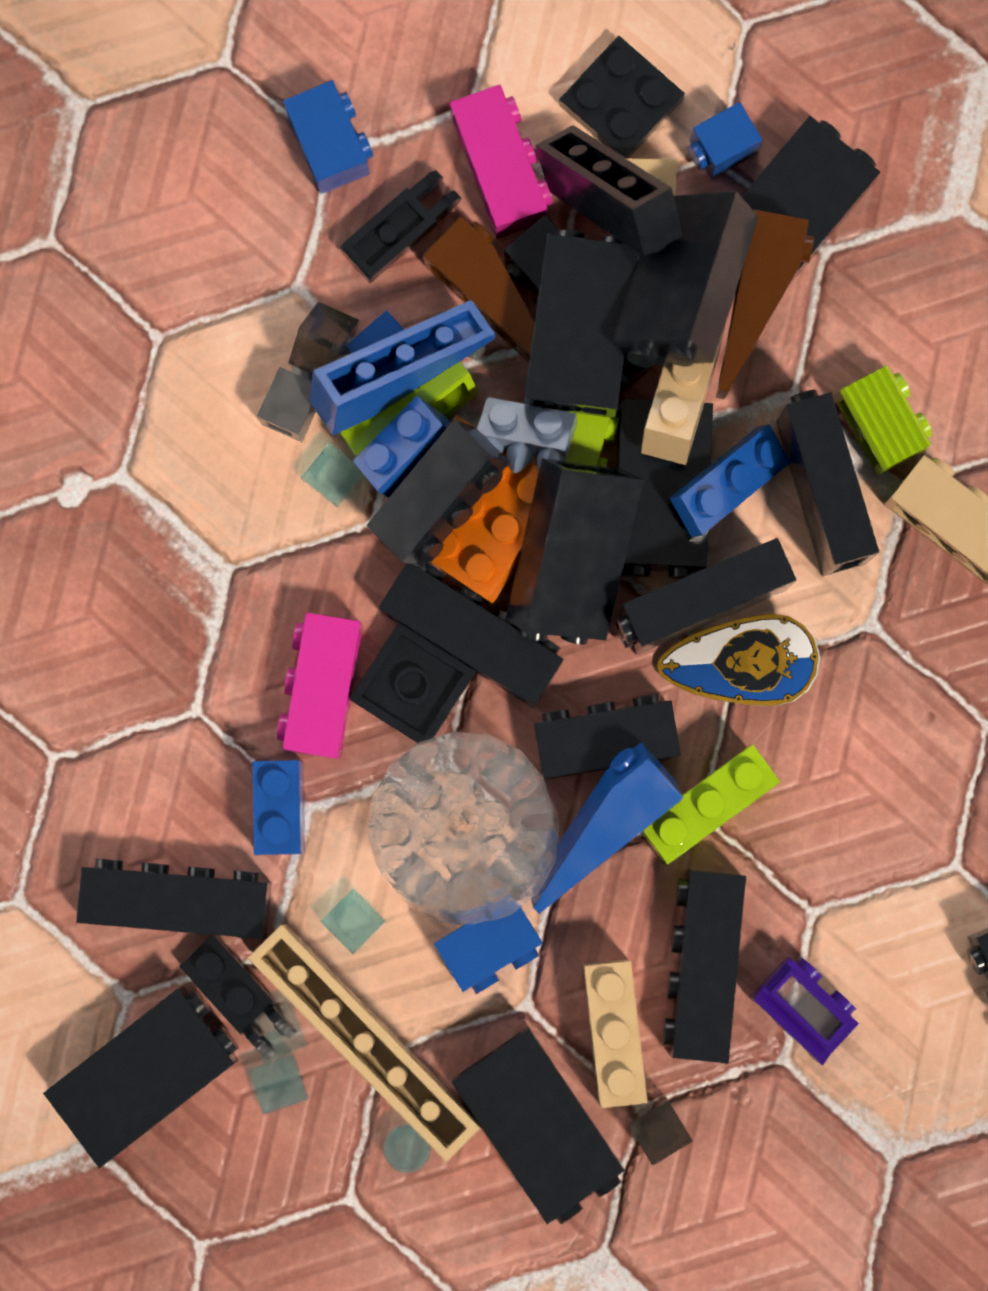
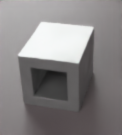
(288, 404)

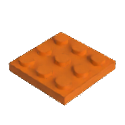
(489, 544)

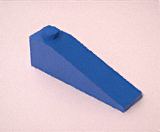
(392, 368)
(619, 808)

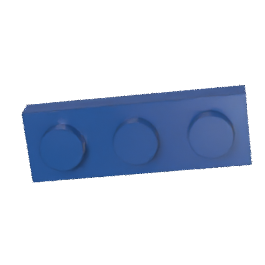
(730, 480)

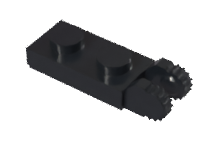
(397, 227)
(235, 993)

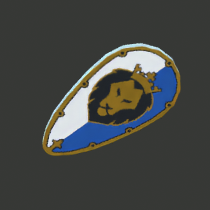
(745, 661)

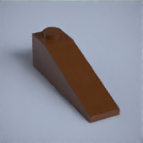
(768, 270)
(475, 272)

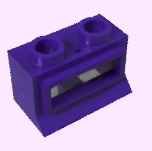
(805, 1009)

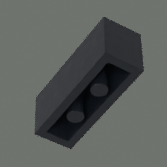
(439, 494)
(593, 740)

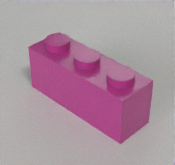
(500, 160)
(320, 686)

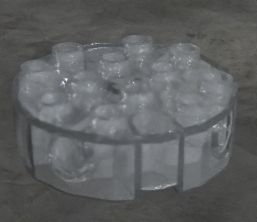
(454, 872)

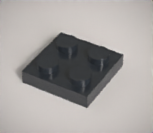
(621, 98)
(412, 685)

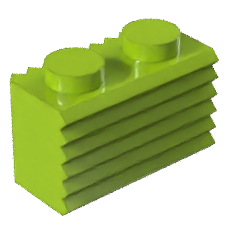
(884, 419)

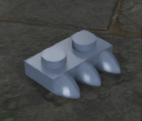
(527, 431)

